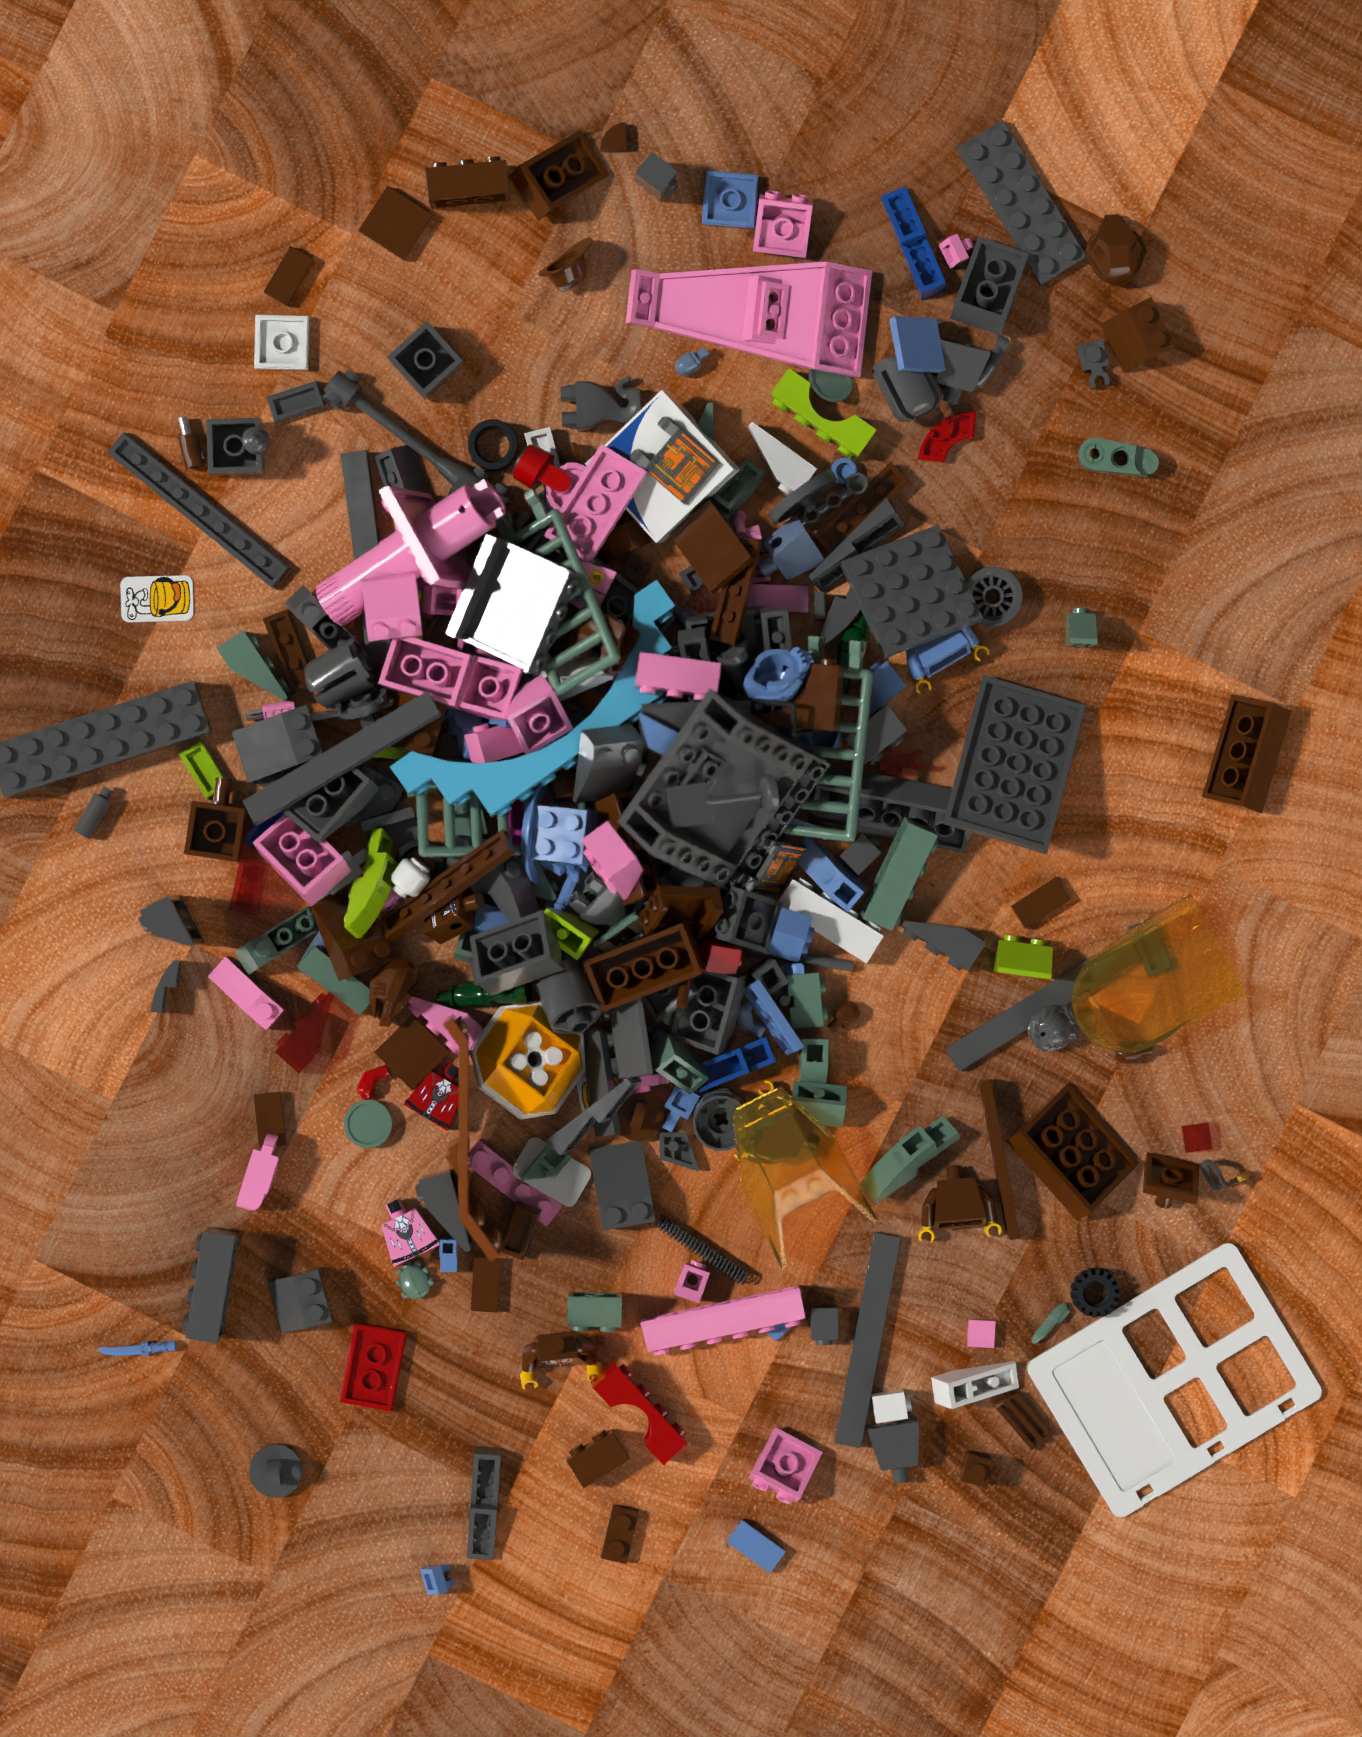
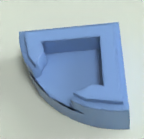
(791, 969)

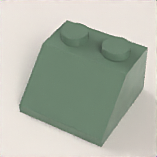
(595, 1310)

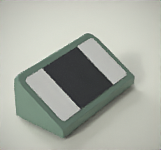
(619, 933)

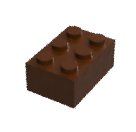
(468, 183)

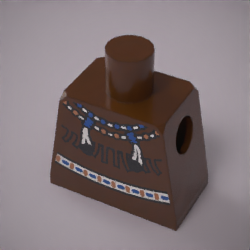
(453, 917)

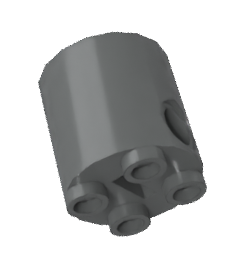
(568, 998)

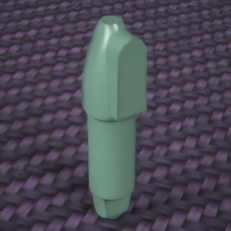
(1057, 1315)

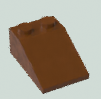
(558, 175)
(346, 952)

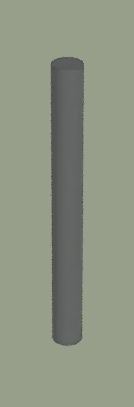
(809, 959)

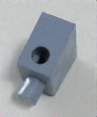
(790, 551)

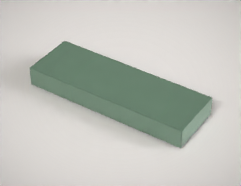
(349, 991)

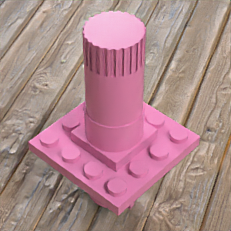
(424, 543)

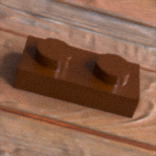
(619, 1534)

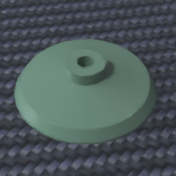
(830, 385)
(367, 1124)

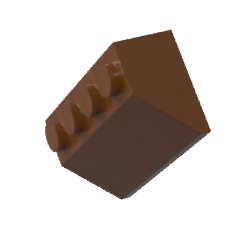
(1246, 753)
(644, 966)

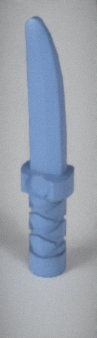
(144, 1349)

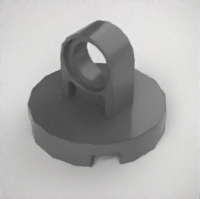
(364, 706)
(275, 1470)

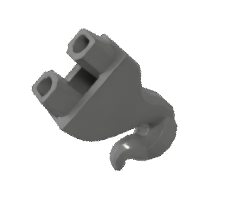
(597, 405)
(601, 905)

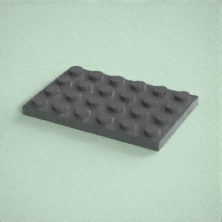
(1014, 764)

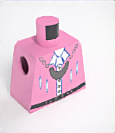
(407, 1233)

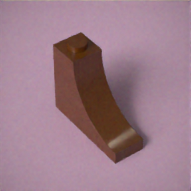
(818, 702)

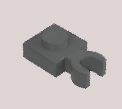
(1093, 357)

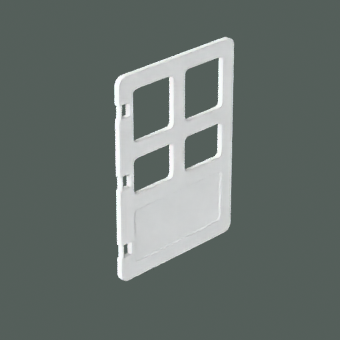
(1119, 1413)

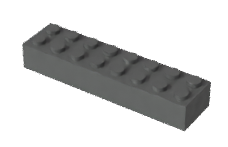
(102, 739)

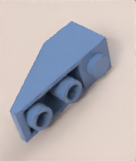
(832, 875)

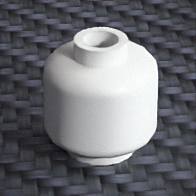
(410, 877)

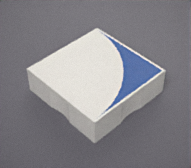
(653, 504)

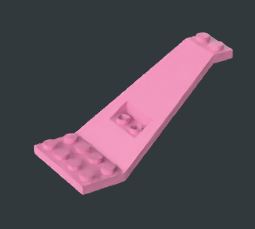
(813, 316)

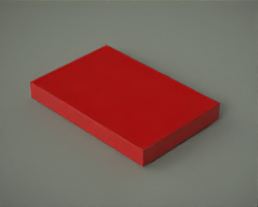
(373, 1366)

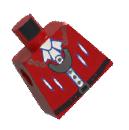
(437, 1097)

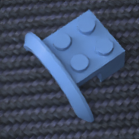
(553, 833)

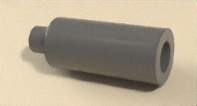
(94, 813)

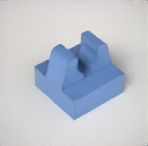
(434, 1579)

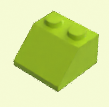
(1023, 958)

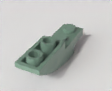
(907, 1155)

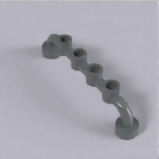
(855, 485)

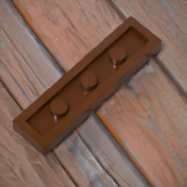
(883, 485)
(734, 600)

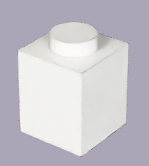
(890, 1405)

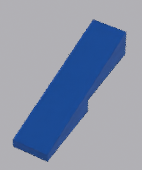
(914, 243)

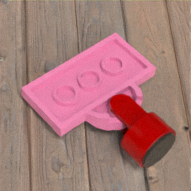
(586, 496)

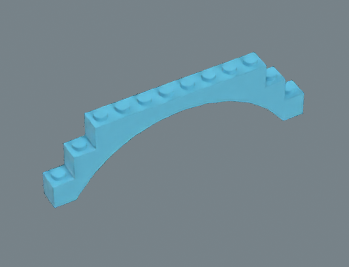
(506, 781)

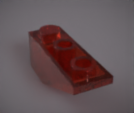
(306, 1039)

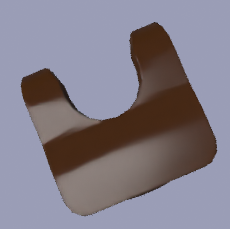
(622, 633)

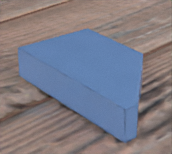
(657, 734)

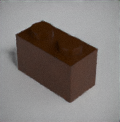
(597, 1457)

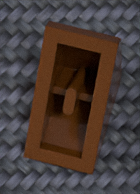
(624, 541)

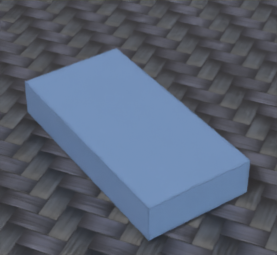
(756, 1546)

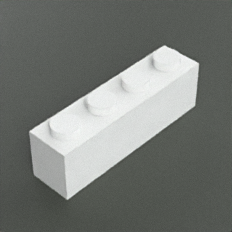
(832, 922)

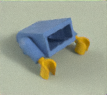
(941, 653)

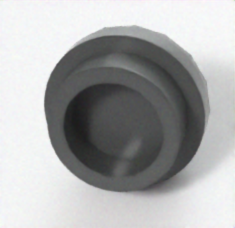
(255, 440)

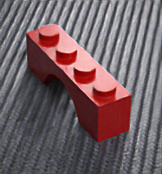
(618, 1388)

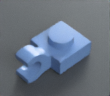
(679, 1104)

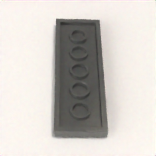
(1021, 202)

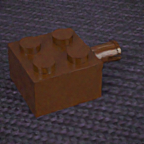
(216, 827)

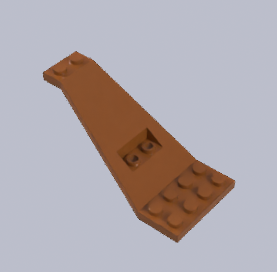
(458, 1152)

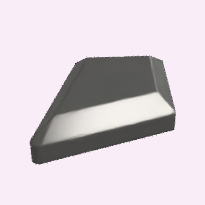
(677, 1149)

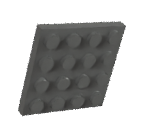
(911, 591)

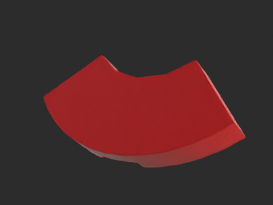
(945, 435)

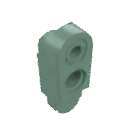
(1139, 462)

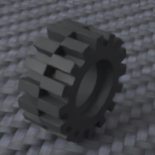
(1111, 1292)

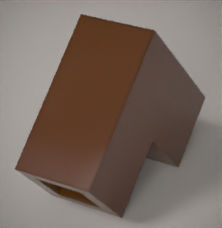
(561, 787)

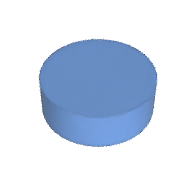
(843, 469)

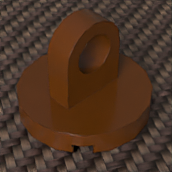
(641, 1116)

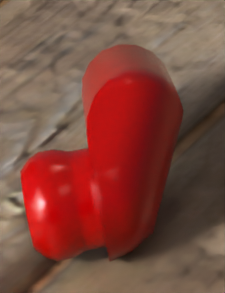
(369, 1079)

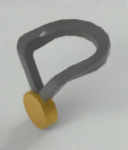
(1205, 1168)

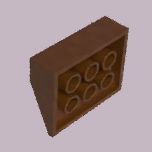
(1073, 1152)

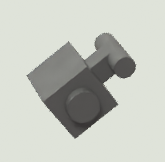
(772, 979)

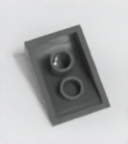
(989, 286)
(277, 744)
(607, 761)
(332, 804)
(622, 1185)
(442, 1200)

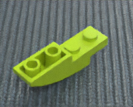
(371, 892)

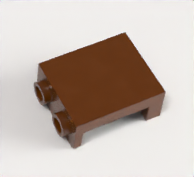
(683, 904)

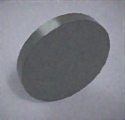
(802, 497)

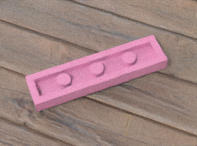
(500, 1174)

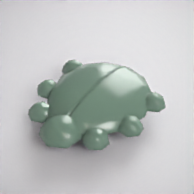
(414, 1280)

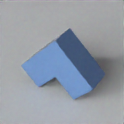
(448, 1254)

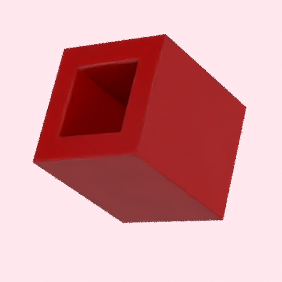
(720, 956)

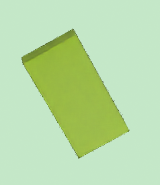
(202, 767)

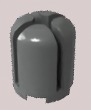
(907, 392)
(341, 673)

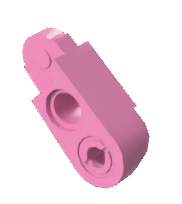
(259, 1175)

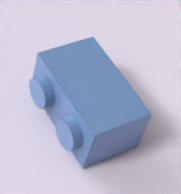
(791, 935)

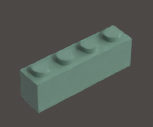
(899, 873)

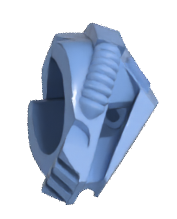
(774, 681)

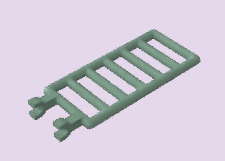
(545, 518)
(854, 671)
(450, 848)

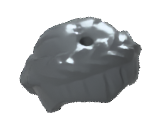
(1057, 1024)

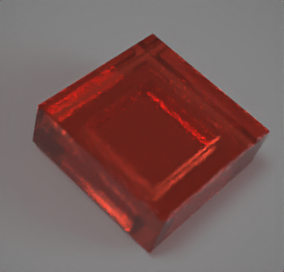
(1196, 1137)

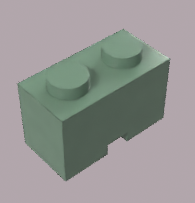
(806, 994)

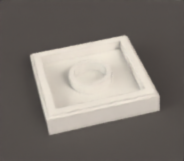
(281, 342)

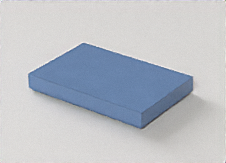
(772, 1018)

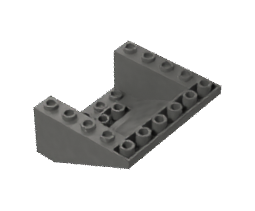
(731, 754)

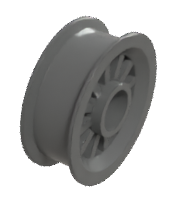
(1012, 583)

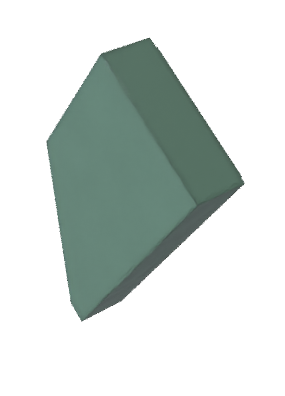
(546, 1164)

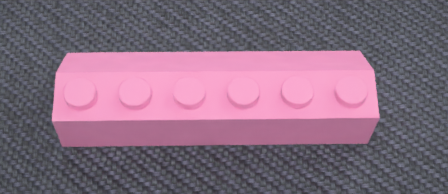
(722, 1319)

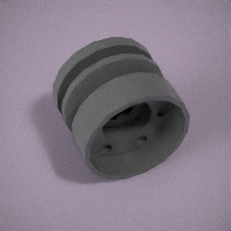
(709, 1131)

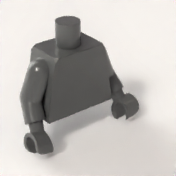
(967, 366)

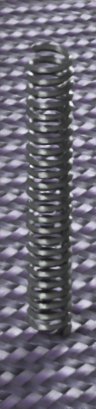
(704, 1249)

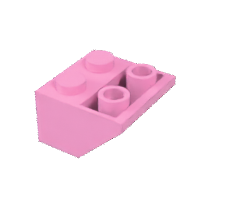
(612, 860)

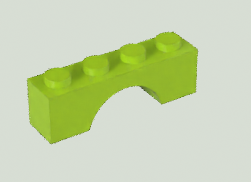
(849, 434)

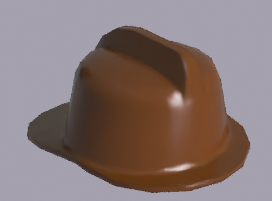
(569, 267)

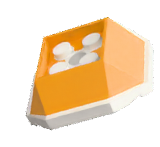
(503, 1064)

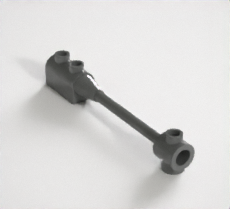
(344, 390)

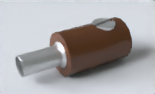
(190, 446)

